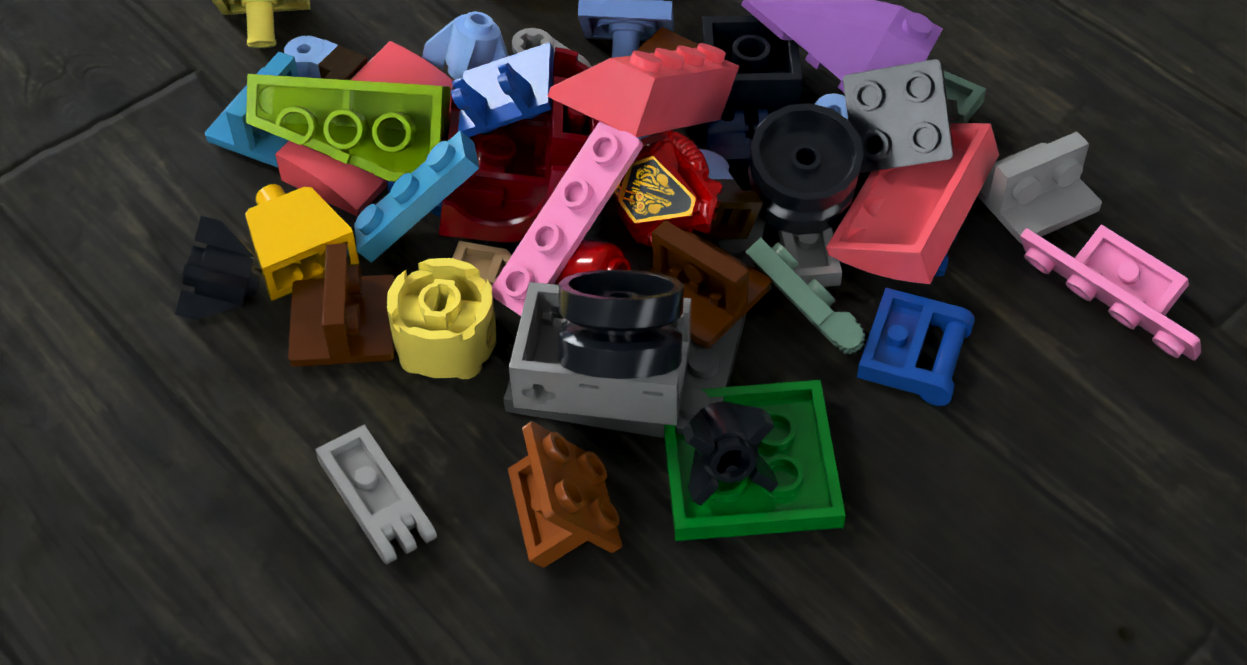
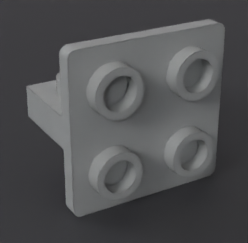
(1041, 187)

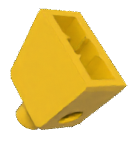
(293, 235)

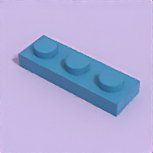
(415, 195)

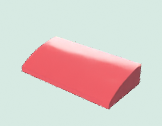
(343, 183)
(913, 212)

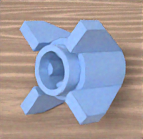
(466, 44)

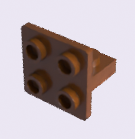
(715, 280)
(340, 316)

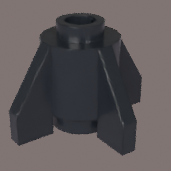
(219, 273)
(727, 448)

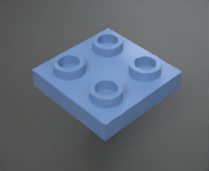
(624, 21)

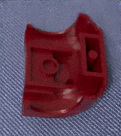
(516, 167)

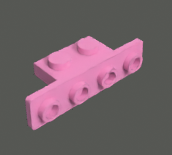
(567, 214)
(1123, 278)

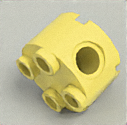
(442, 319)

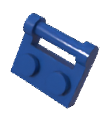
(898, 340)

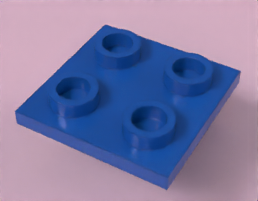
(505, 90)

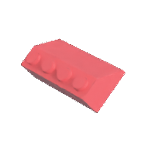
(652, 89)

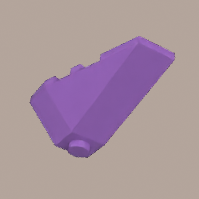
(849, 33)

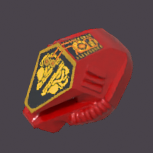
(667, 184)

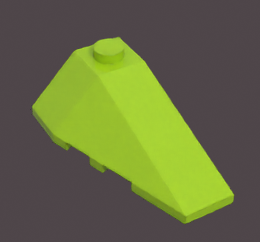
(356, 122)

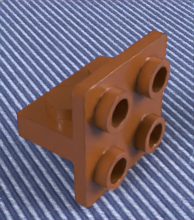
(561, 497)

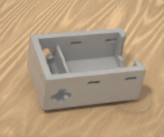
(545, 385)

